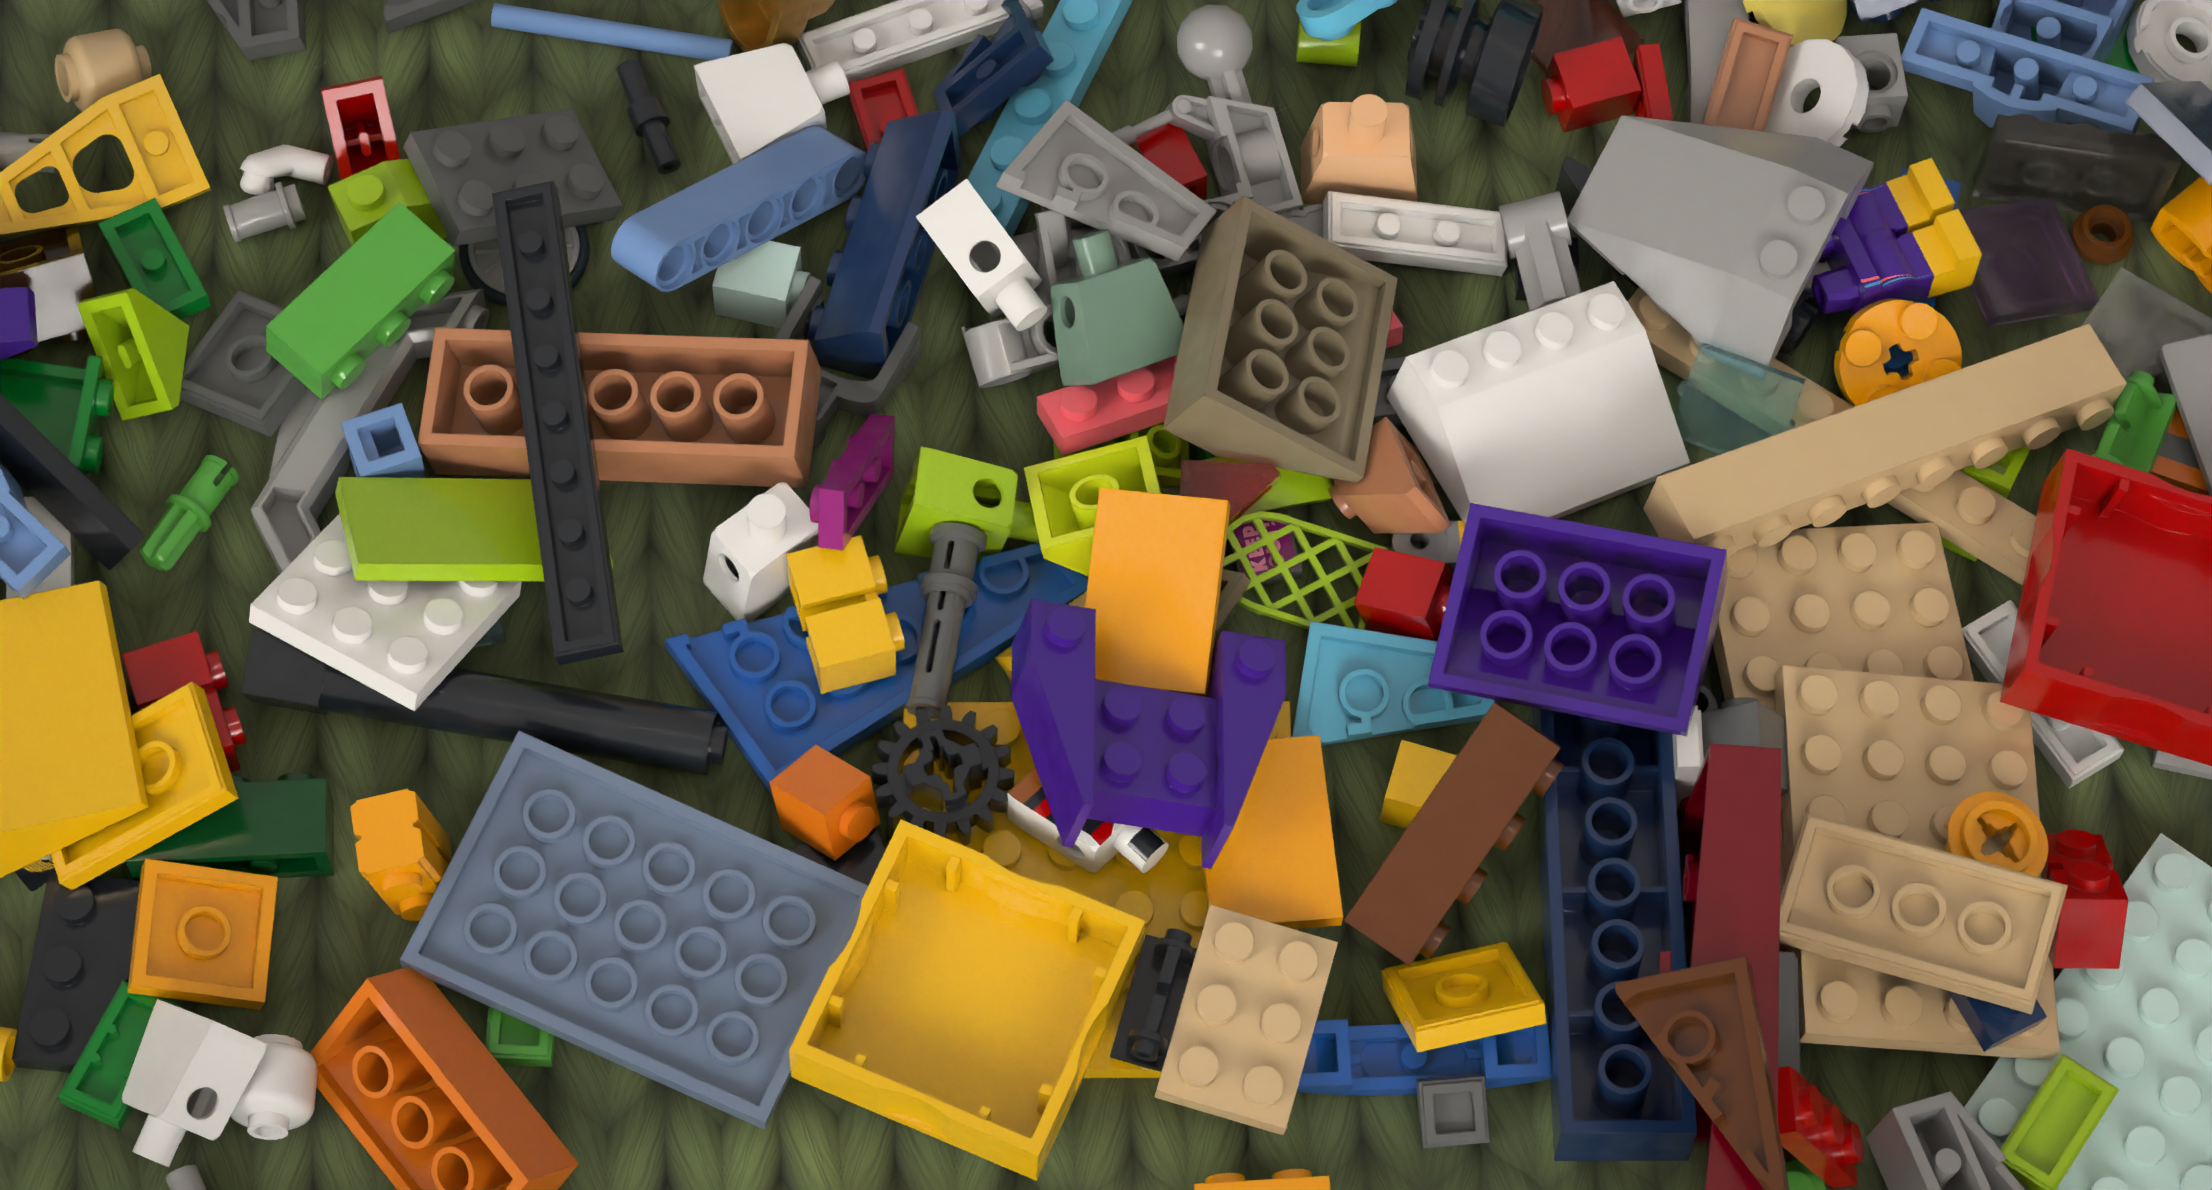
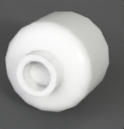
(280, 1090)

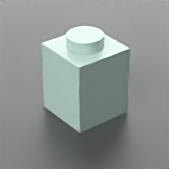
(760, 284)

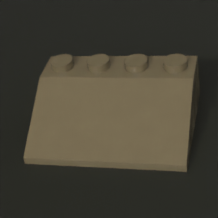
(1280, 347)

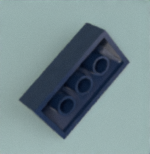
(887, 249)

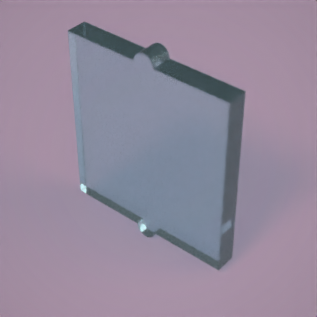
(1734, 401)

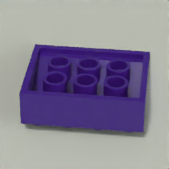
(1580, 619)

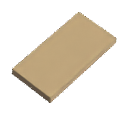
(1919, 913)

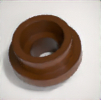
(2108, 221)

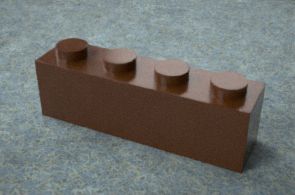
(1453, 833)

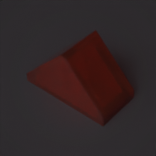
(1237, 482)

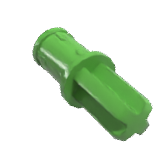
(187, 513)

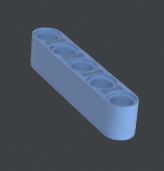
(739, 208)

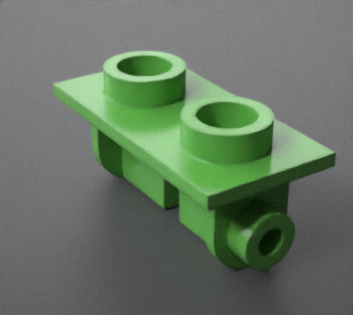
(2137, 424)

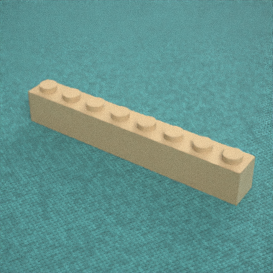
(1889, 445)

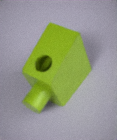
(963, 492)

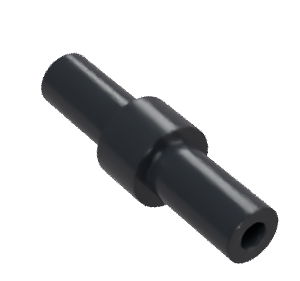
(648, 116)

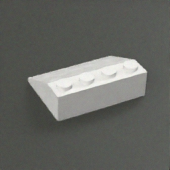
(1543, 409)

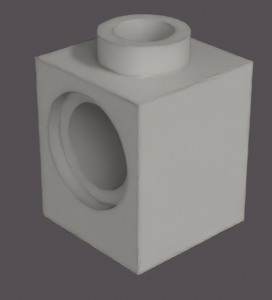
(1885, 72)

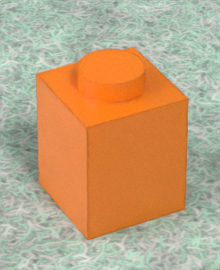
(825, 802)

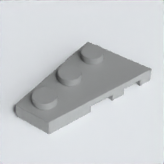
(1106, 184)

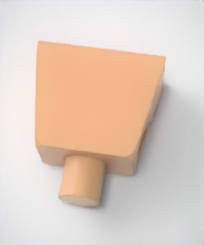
(1360, 151)

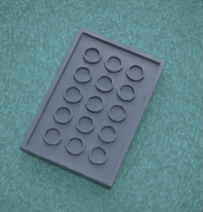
(636, 928)

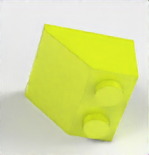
(1067, 494)

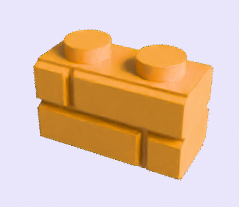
(400, 850)

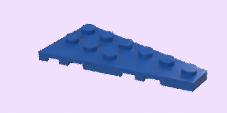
(768, 689)

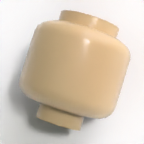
(99, 66)

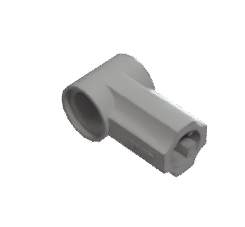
(1539, 242)

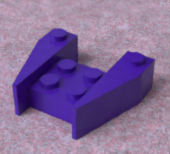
(1138, 749)

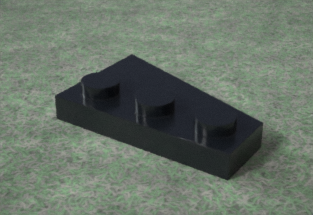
(74, 969)

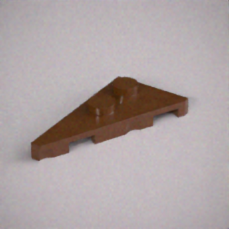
(1714, 1040)

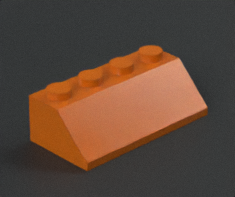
(432, 1094)

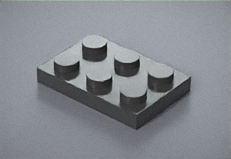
(473, 160)

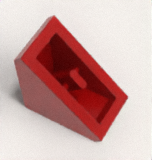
(360, 125)

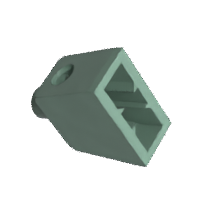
(1111, 315)

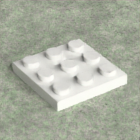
(378, 632)

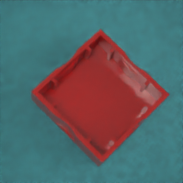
(2118, 608)

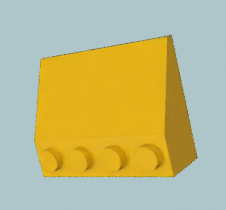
(63, 724)

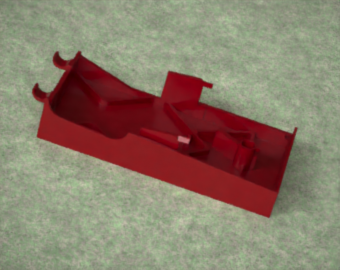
(1735, 902)

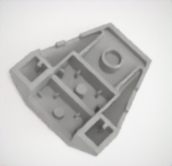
(1718, 222)

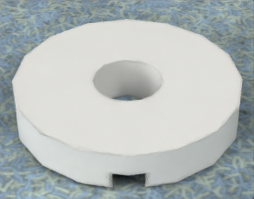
(2154, 41)
(1842, 95)

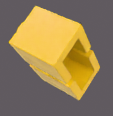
(845, 619)

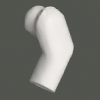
(283, 161)

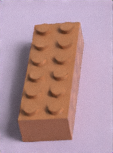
(655, 406)

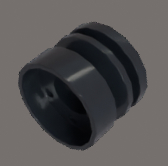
(1474, 53)

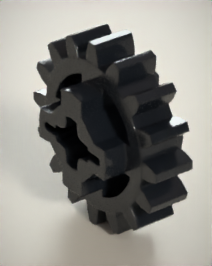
(962, 756)

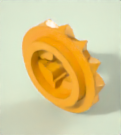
(1994, 814)

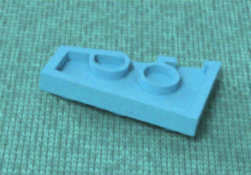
(1373, 686)

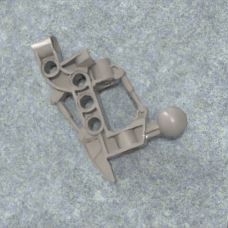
(1246, 161)

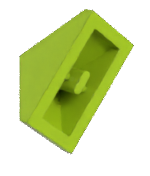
(139, 349)

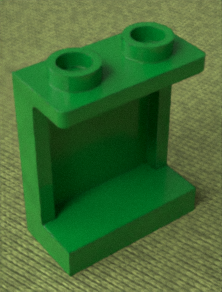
(62, 404)

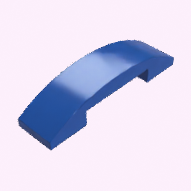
(1385, 1062)

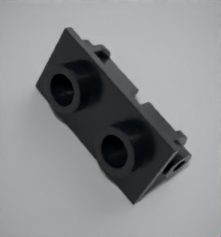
(1154, 1000)

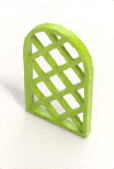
(1296, 526)

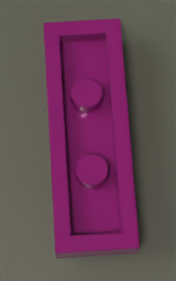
(854, 482)

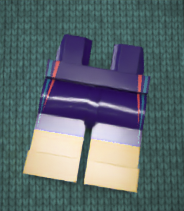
(1897, 245)

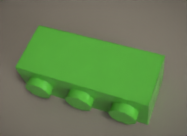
(361, 302)

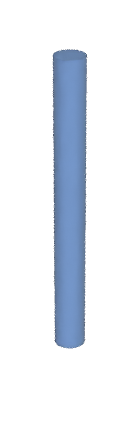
(610, 32)

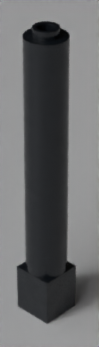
(497, 709)

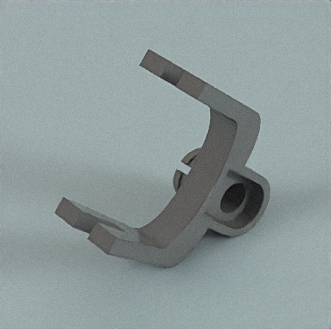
(842, 393)

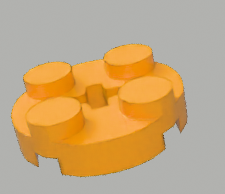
(1876, 329)

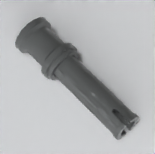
(948, 592)

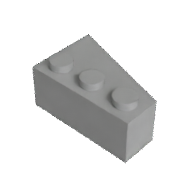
(1937, 1148)

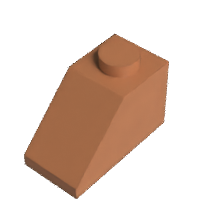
(1394, 490)

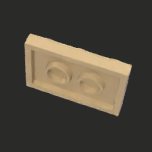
(1246, 1020)

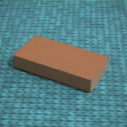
(1747, 76)

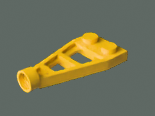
(154, 143)

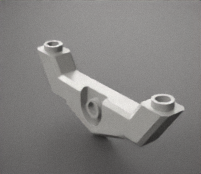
(311, 441)

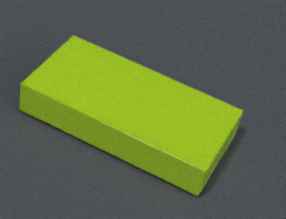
(2056, 1124)

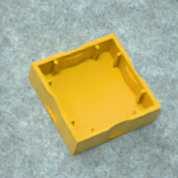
(967, 1000)

